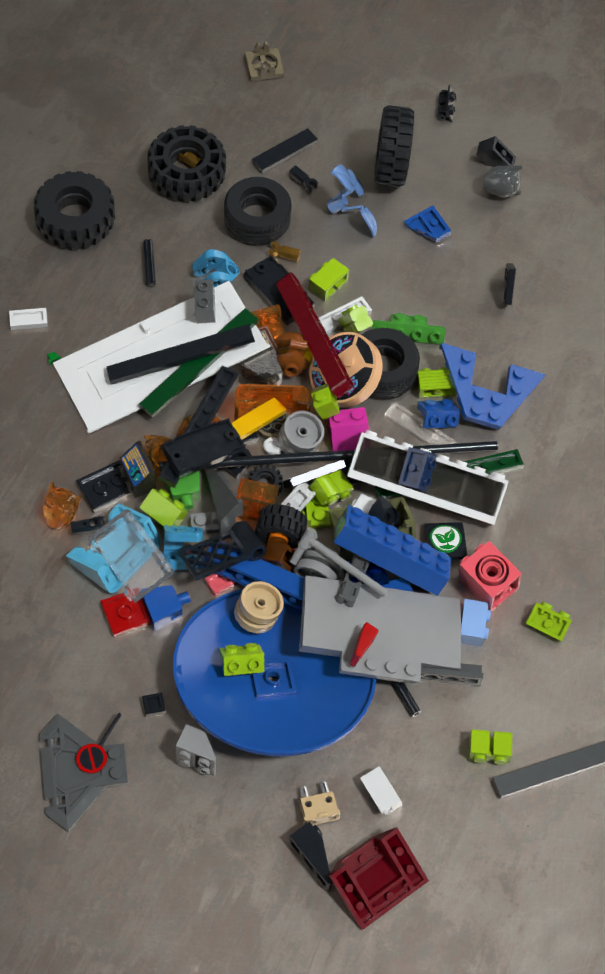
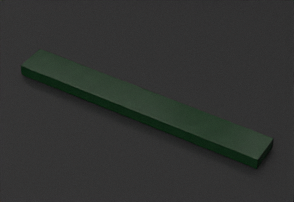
(189, 371)
(496, 463)

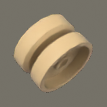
(258, 607)

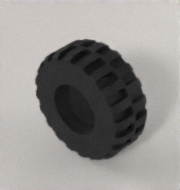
(394, 146)
(186, 183)
(68, 190)

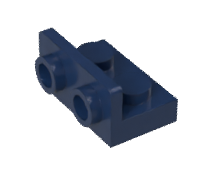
(417, 469)

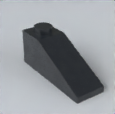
(310, 847)

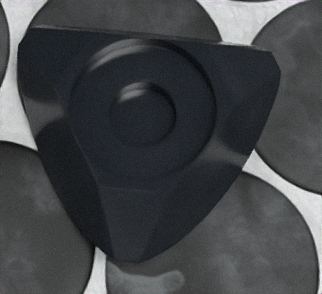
(385, 512)

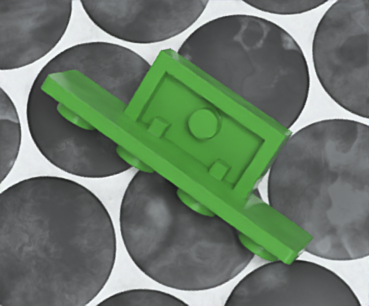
(414, 327)

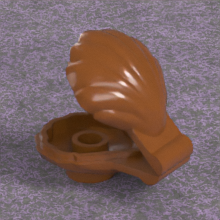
(293, 362)

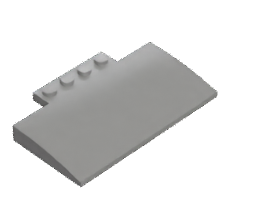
(412, 630)

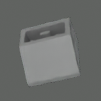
(195, 751)

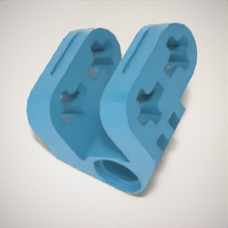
(213, 259)
(174, 540)

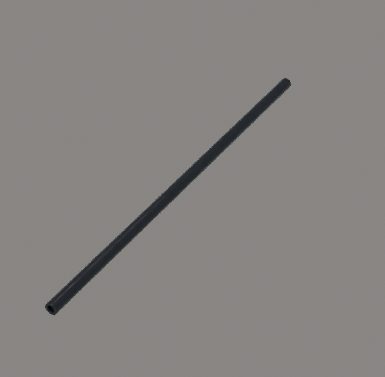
(342, 455)

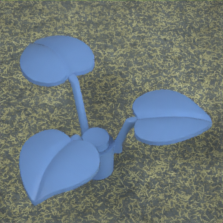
(339, 202)

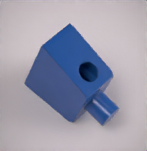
(165, 605)

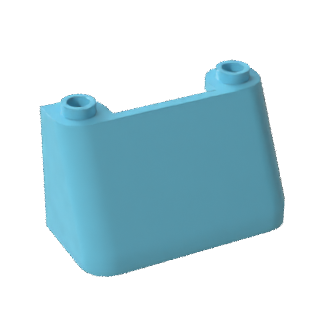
(96, 567)

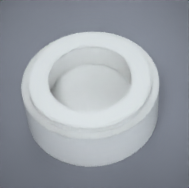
(271, 446)

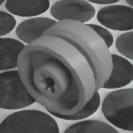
(300, 433)
(317, 565)

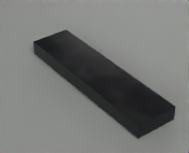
(284, 150)

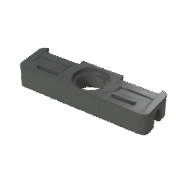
(350, 589)

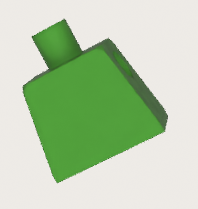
(186, 490)

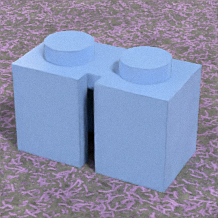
(474, 621)

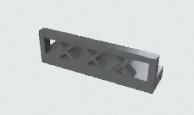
(467, 675)

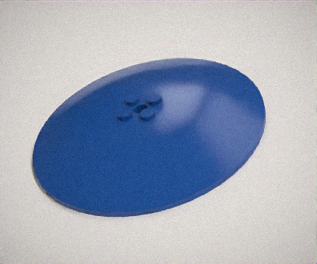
(285, 717)

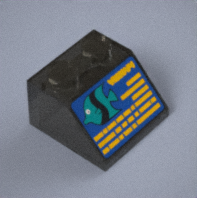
(137, 470)

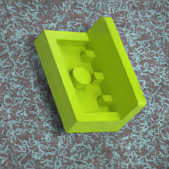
(242, 659)

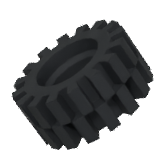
(266, 472)

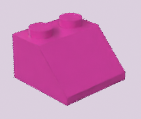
(346, 428)

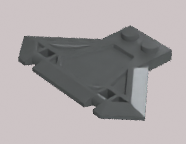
(66, 781)

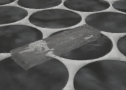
(414, 426)

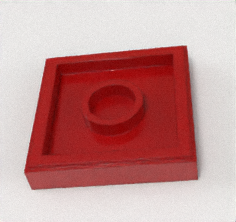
(124, 615)

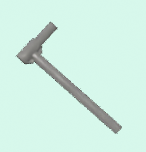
(309, 540)

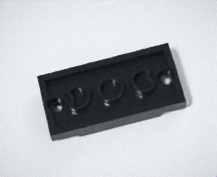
(263, 280)
(203, 447)

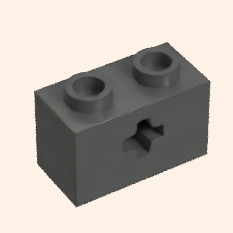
(205, 301)

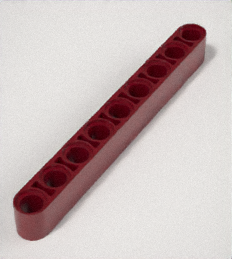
(315, 335)

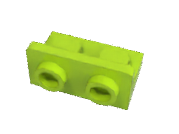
(317, 514)
(549, 621)

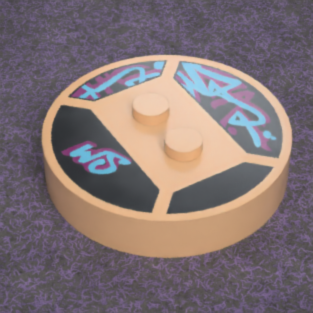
(361, 362)

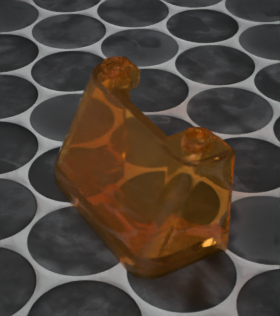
(253, 395)

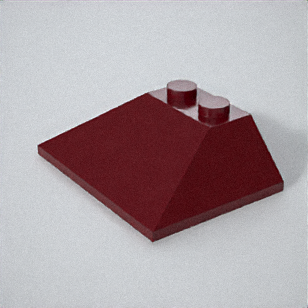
(377, 876)

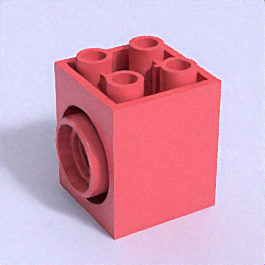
(489, 575)

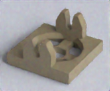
(265, 73)

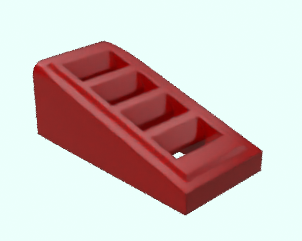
(365, 639)

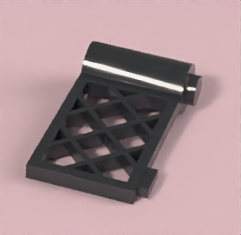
(243, 541)

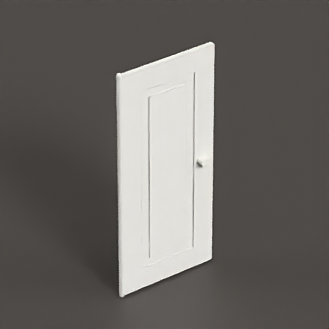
(86, 371)

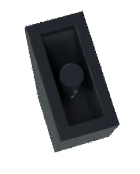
(494, 153)

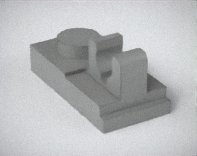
(206, 521)

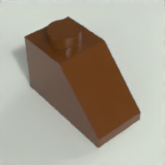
(279, 555)

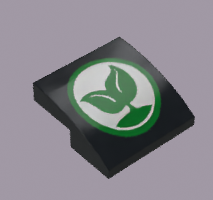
(447, 538)

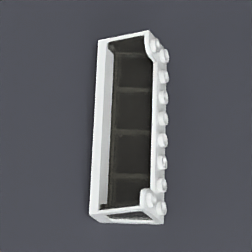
(451, 486)

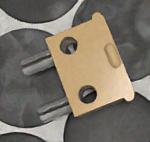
(319, 807)

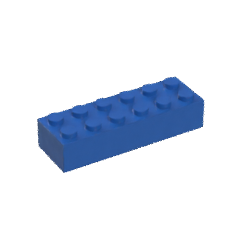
(393, 550)

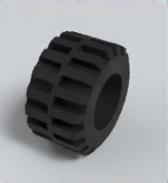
(282, 520)

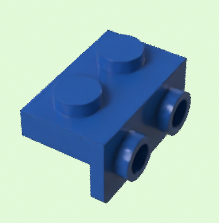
(439, 413)

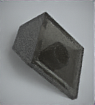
(261, 369)

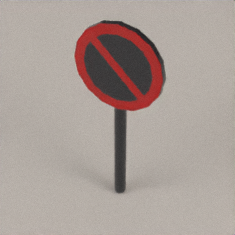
(93, 756)

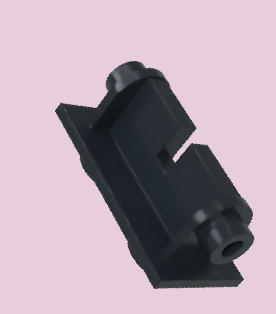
(446, 103)

